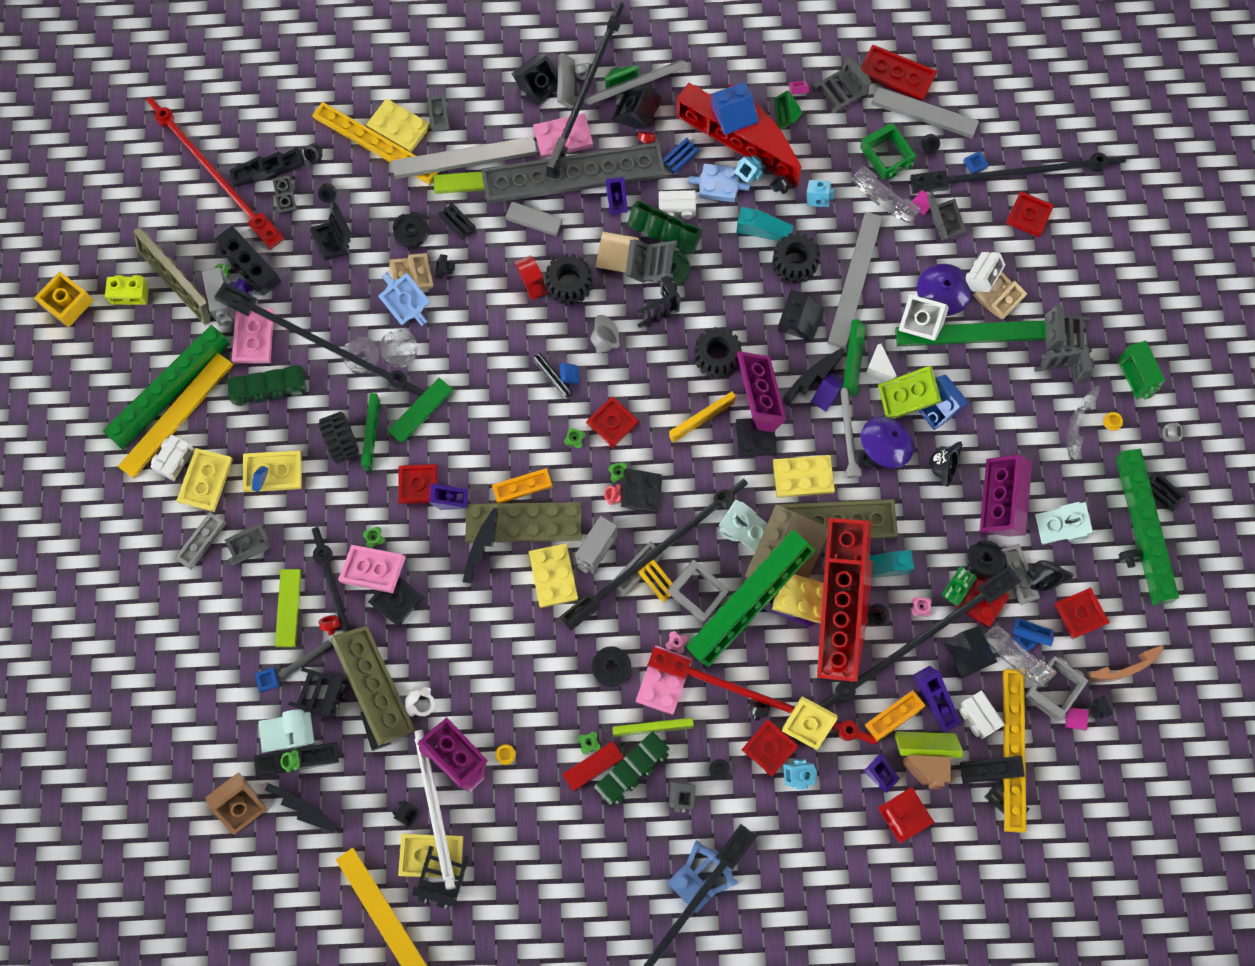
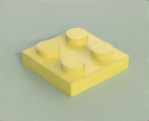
(809, 723)

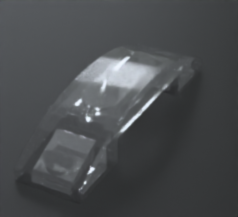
(883, 196)
(1073, 441)
(1019, 658)

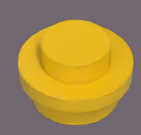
(1113, 421)
(505, 754)

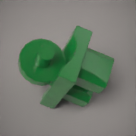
(958, 586)

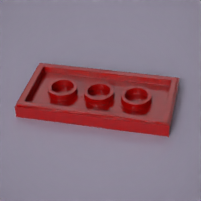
(898, 73)

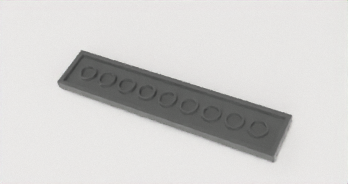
(575, 174)

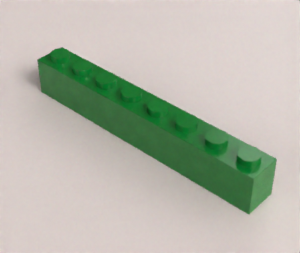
(166, 387)
(1147, 527)
(750, 598)

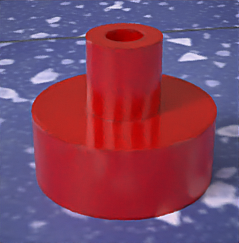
(646, 137)
(329, 624)

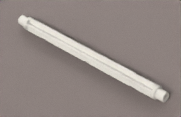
(435, 814)

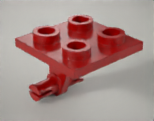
(905, 815)

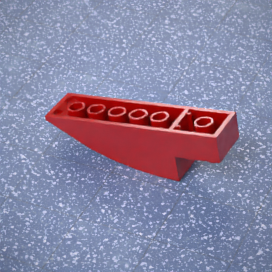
(758, 139)
(845, 598)

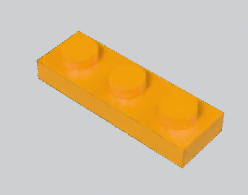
(522, 486)
(895, 716)

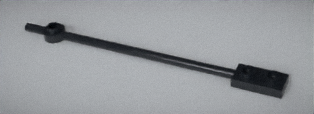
(560, 150)
(939, 181)
(246, 304)
(325, 562)
(988, 591)
(590, 604)
(728, 856)

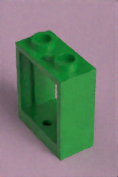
(880, 136)
(1141, 370)

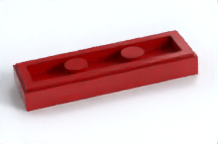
(593, 766)

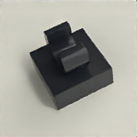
(443, 266)
(1102, 707)
(406, 813)

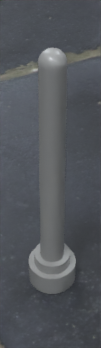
(853, 469)

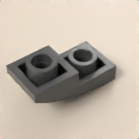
(284, 194)

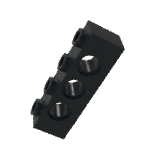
(232, 239)

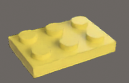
(398, 125)
(282, 474)
(803, 476)
(204, 480)
(553, 575)
(800, 598)
(415, 849)

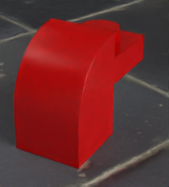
(531, 276)

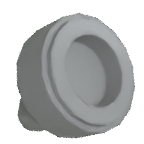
(581, 68)
(1174, 432)

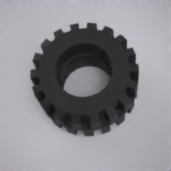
(800, 245)
(565, 266)
(717, 366)
(338, 437)

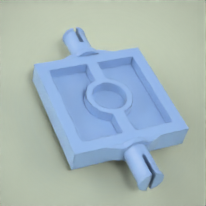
(718, 183)
(404, 299)

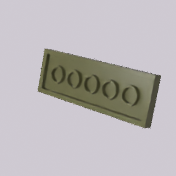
(172, 276)
(880, 512)
(528, 522)
(372, 685)

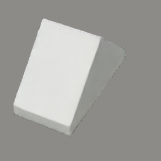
(880, 366)

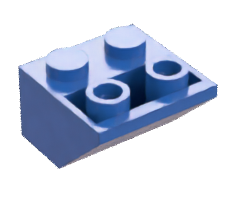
(951, 403)

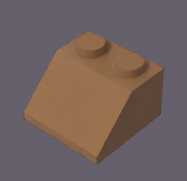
(929, 770)
(235, 803)

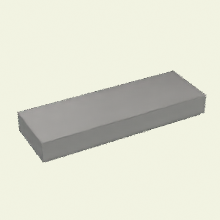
(566, 80)
(534, 219)
(200, 540)
(1017, 562)
(629, 584)

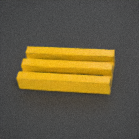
(658, 581)

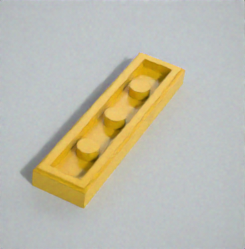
(702, 417)

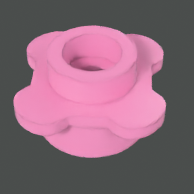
(925, 602)
(679, 648)

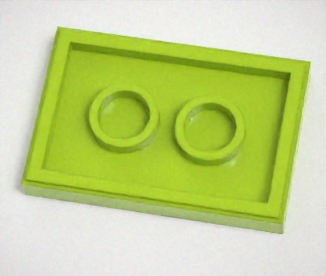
(909, 393)
(928, 744)

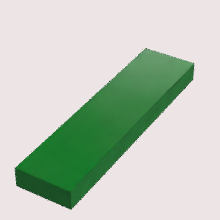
(854, 357)
(420, 410)
(370, 432)

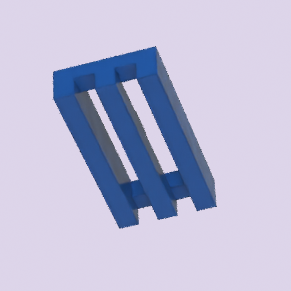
(677, 149)
(1033, 631)

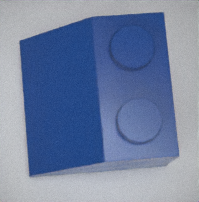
(734, 108)

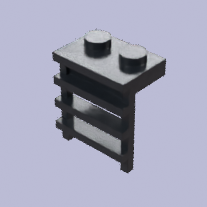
(333, 236)
(670, 302)
(333, 696)
(436, 892)

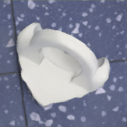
(414, 696)

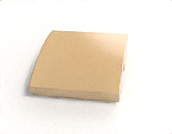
(613, 252)
(416, 266)
(1002, 296)

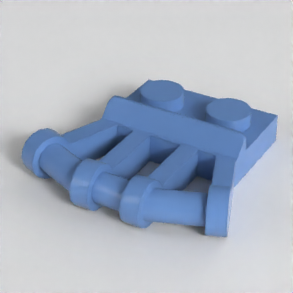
(688, 883)

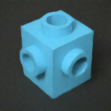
(750, 168)
(819, 193)
(799, 774)

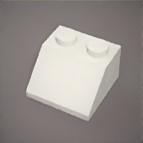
(923, 317)

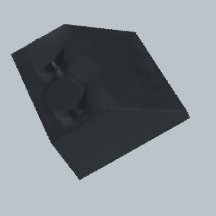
(537, 78)
(637, 107)
(801, 316)

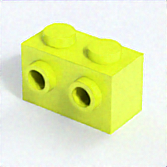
(127, 290)

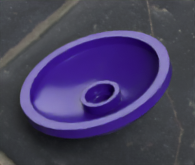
(932, 287)
(887, 442)

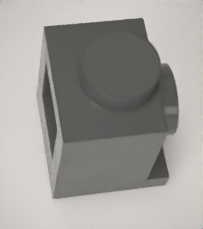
(688, 796)

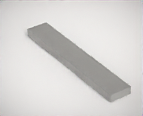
(634, 82)
(924, 112)

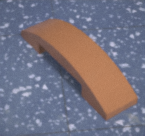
(1105, 675)

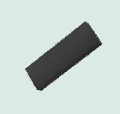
(992, 769)

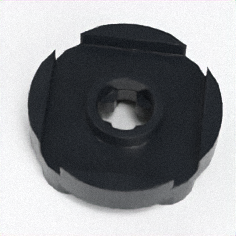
(414, 239)
(980, 567)
(602, 659)

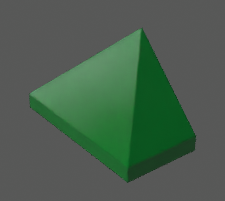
(621, 74)
(786, 110)

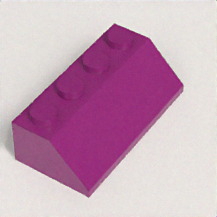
(762, 391)
(1006, 496)

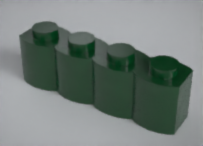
(662, 226)
(266, 385)
(632, 768)

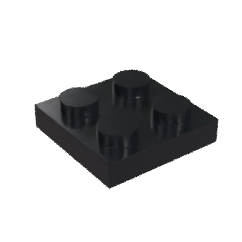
(752, 441)
(641, 490)
(396, 605)

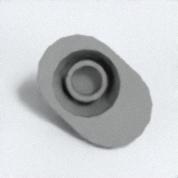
(605, 334)

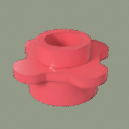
(613, 494)

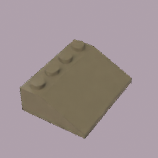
(779, 525)

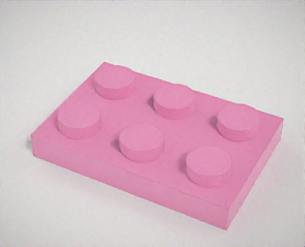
(549, 132)
(252, 338)
(372, 568)
(660, 689)

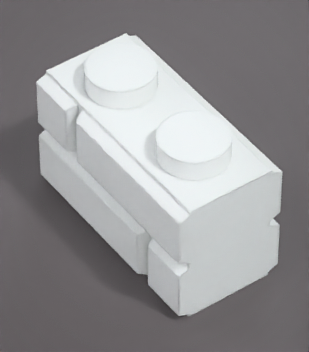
(678, 203)
(985, 272)
(171, 457)
(981, 715)

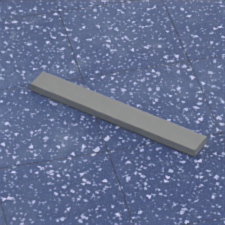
(464, 157)
(855, 280)

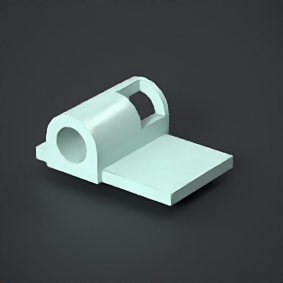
(1057, 524)
(743, 525)
(286, 732)

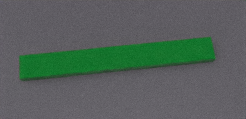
(978, 333)

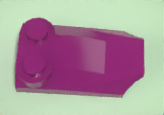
(454, 755)

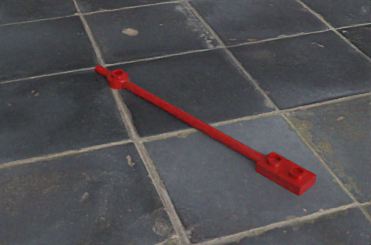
(259, 223)
(679, 668)

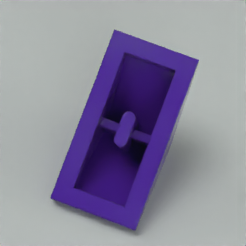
(616, 195)
(828, 392)
(448, 497)
(882, 773)

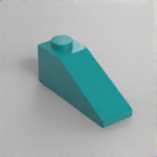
(762, 225)
(892, 564)

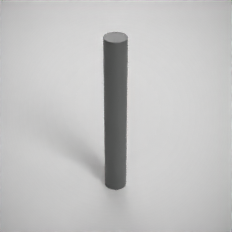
(305, 659)

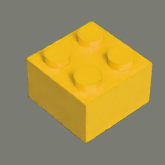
(64, 299)

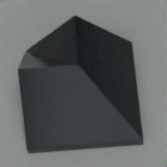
(970, 651)

